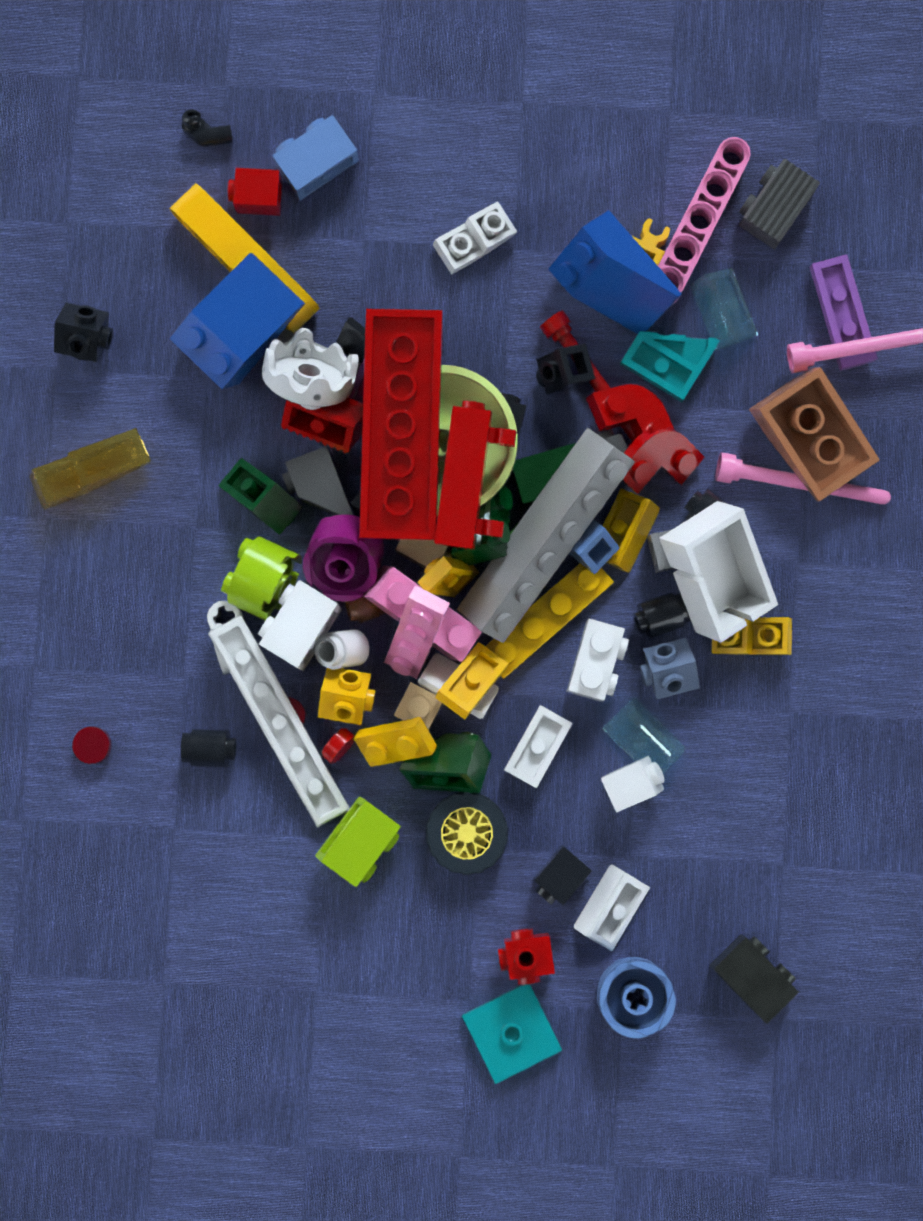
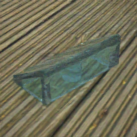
(723, 308)
(643, 735)

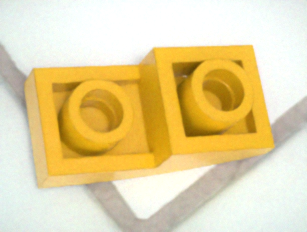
(759, 637)

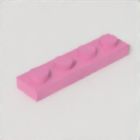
(416, 632)

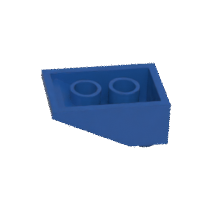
(614, 275)
(237, 322)

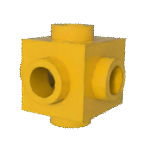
(345, 696)

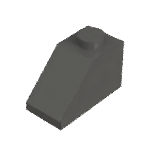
(317, 482)

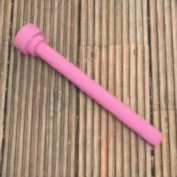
(804, 356)
(731, 468)

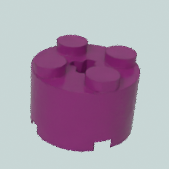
(340, 560)

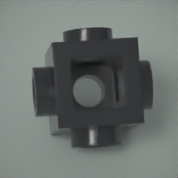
(82, 332)

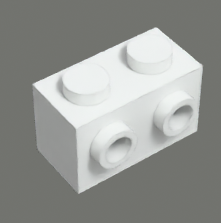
(596, 660)

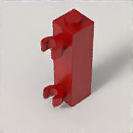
(464, 476)

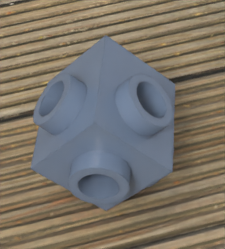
(670, 668)

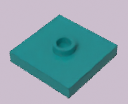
(511, 1032)

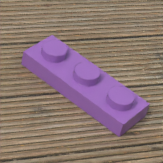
(841, 307)

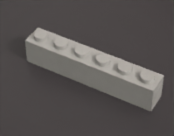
(545, 535)

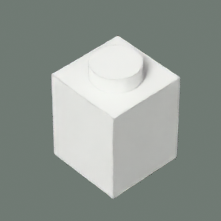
(633, 783)

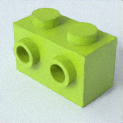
(358, 842)

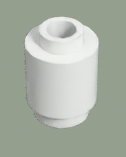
(342, 649)

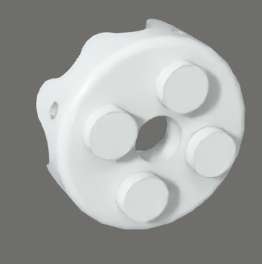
(309, 374)

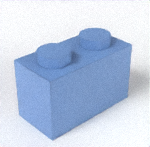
(315, 156)

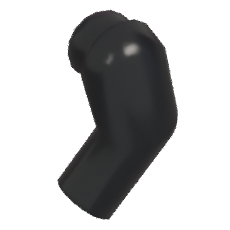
(202, 132)

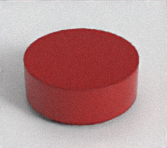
(338, 745)

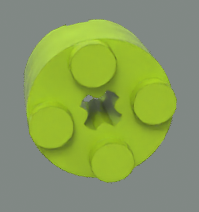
(260, 577)

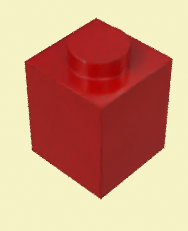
(256, 191)

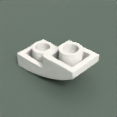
(474, 238)

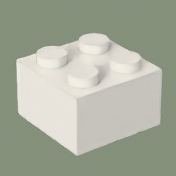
(299, 624)

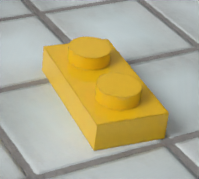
(447, 576)
(471, 680)
(395, 742)

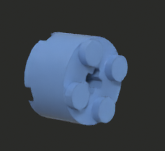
(644, 1017)

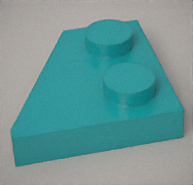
(669, 360)

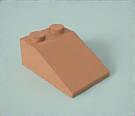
(814, 433)

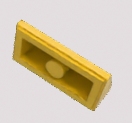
(629, 526)

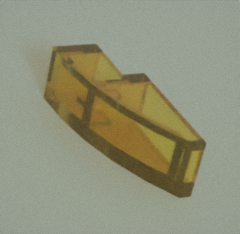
(89, 468)

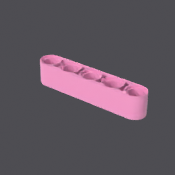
(707, 206)

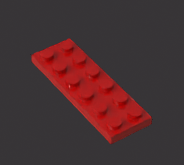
(401, 424)

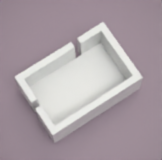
(719, 570)

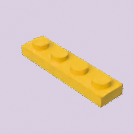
(550, 615)

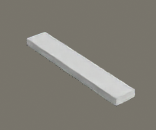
(279, 720)

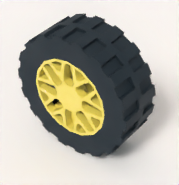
(466, 833)

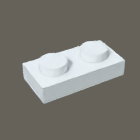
(538, 746)

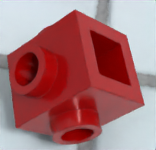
(527, 971)

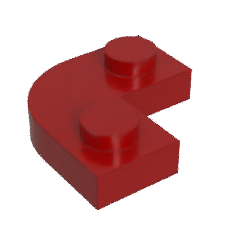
(631, 406)
(662, 450)

